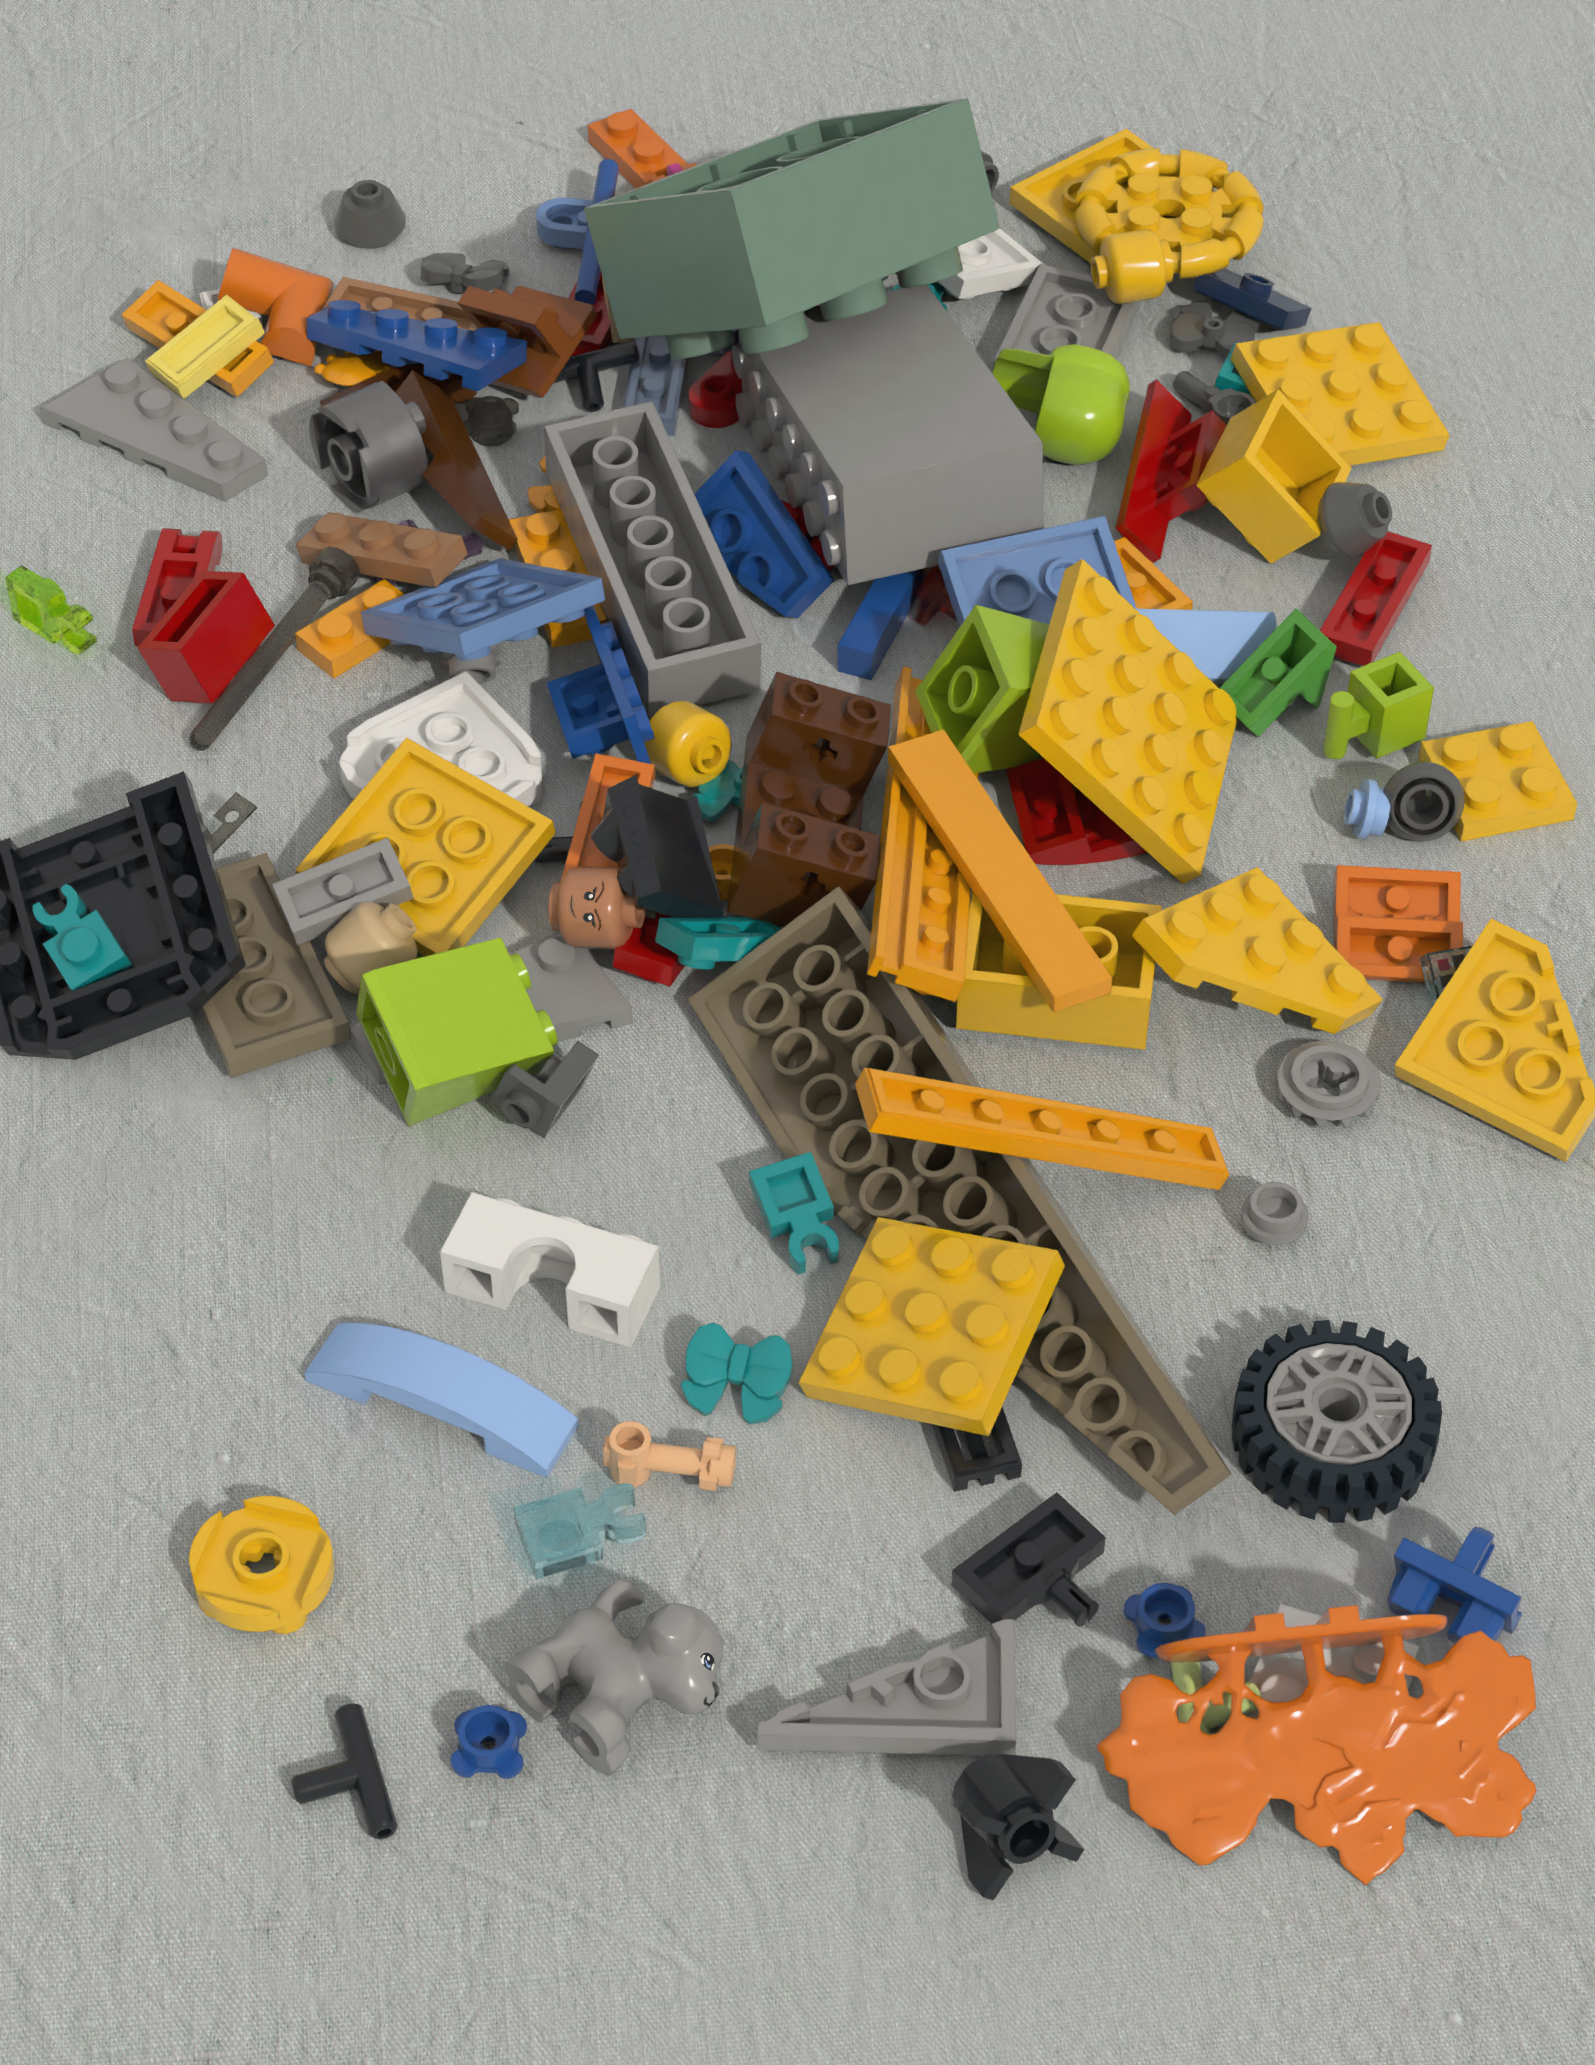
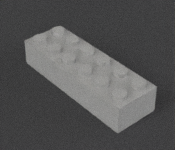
(655, 558)

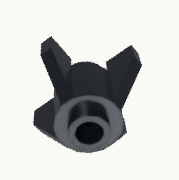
(1009, 1816)

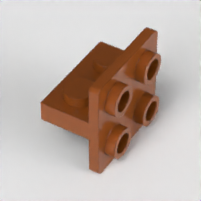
(547, 323)

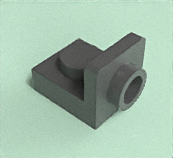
(542, 1100)

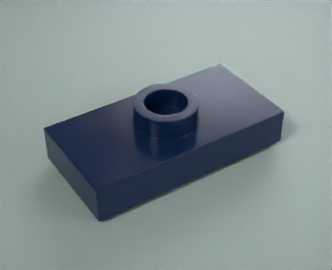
(1254, 298)

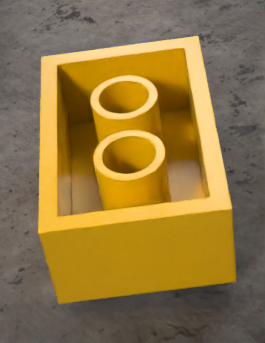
(1005, 1000)

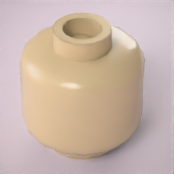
(367, 941)

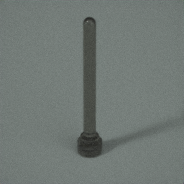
(330, 577)

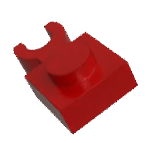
(647, 958)

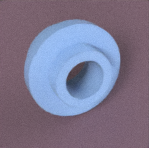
(1367, 810)

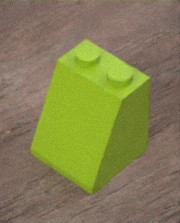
(984, 686)
(452, 1026)

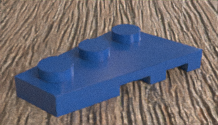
(761, 537)

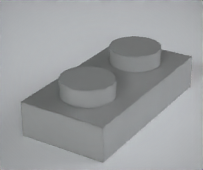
(328, 892)

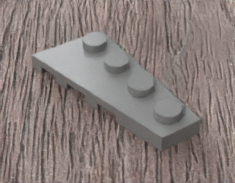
(158, 428)

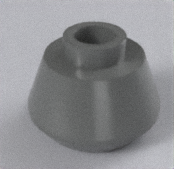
(369, 215)
(1353, 517)
(1421, 814)

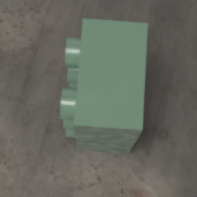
(794, 228)

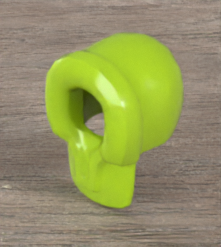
(1076, 397)

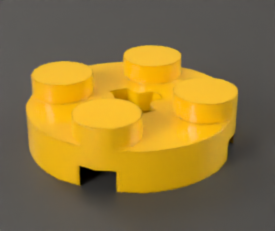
(269, 1599)

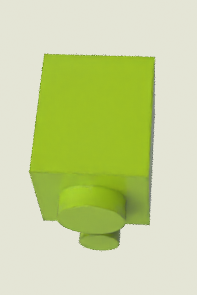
(1383, 708)

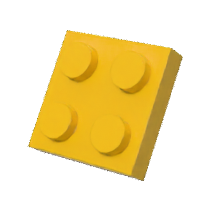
(1505, 780)

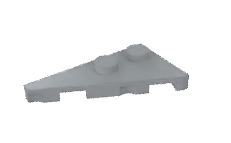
(933, 1705)

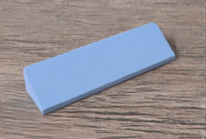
(1213, 639)

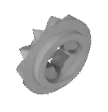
(1340, 1067)

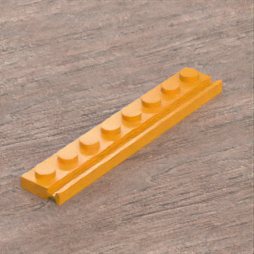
(919, 890)

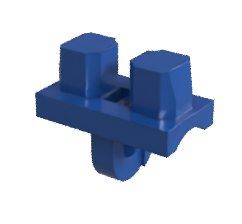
(1426, 1575)

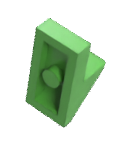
(1286, 664)

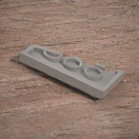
(562, 983)

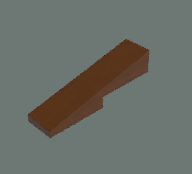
(457, 468)

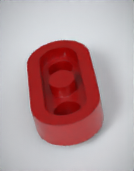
(714, 395)

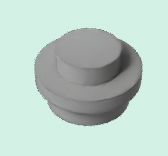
(1274, 1214)

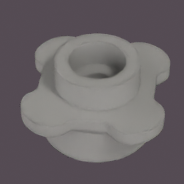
(480, 669)

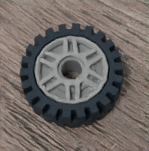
(1289, 1429)

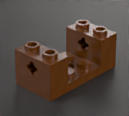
(804, 800)

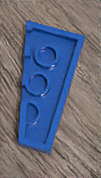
(437, 343)

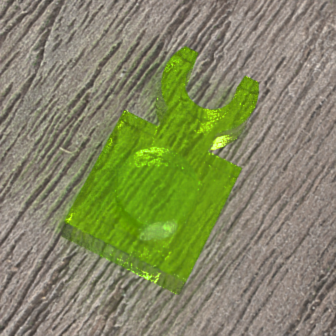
(43, 609)

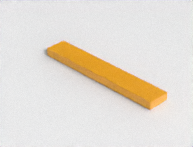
(1000, 871)
(1040, 1129)

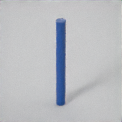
(589, 268)

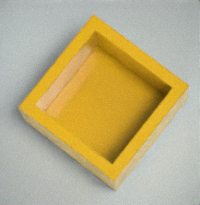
(1272, 476)

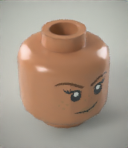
(593, 908)

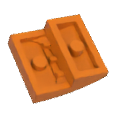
(1394, 918)

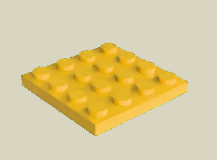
(1130, 721)

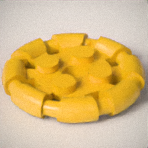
(1207, 224)

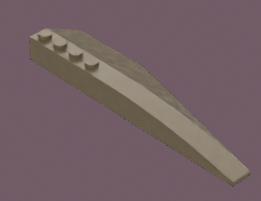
(797, 1033)

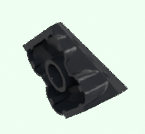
(659, 850)

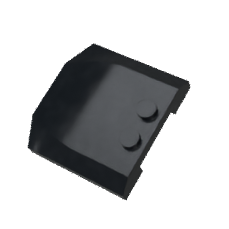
(160, 896)

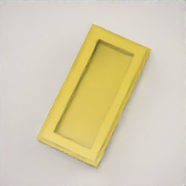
(205, 346)

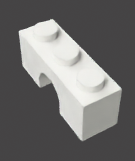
(504, 1245)

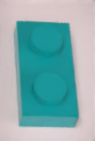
(709, 940)

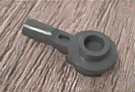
(1210, 398)

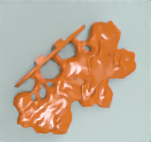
(1340, 1753)

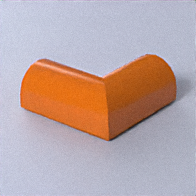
(282, 294)

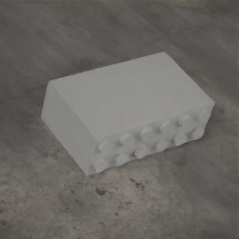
(892, 437)

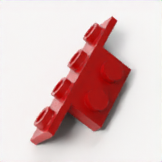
(1165, 469)

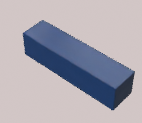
(877, 623)

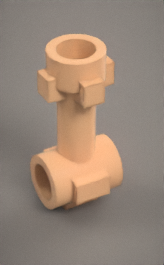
(633, 1457)

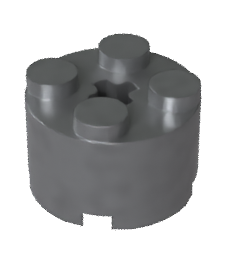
(370, 445)

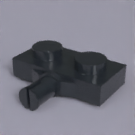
(1033, 1565)

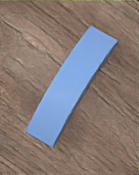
(447, 1384)

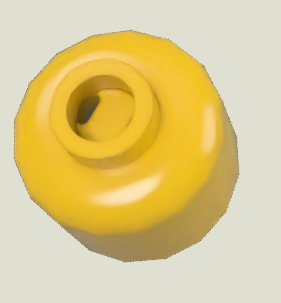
(1132, 266)
(688, 743)

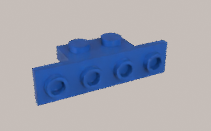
(601, 702)

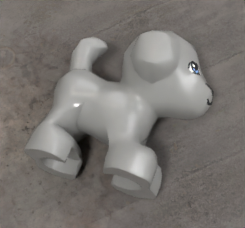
(669, 1660)

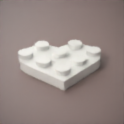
(457, 724)

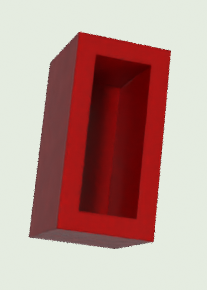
(206, 637)

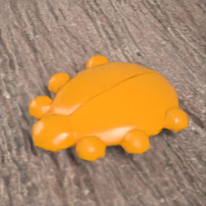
(352, 368)

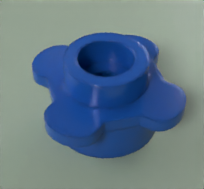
(1165, 1602)
(484, 1725)

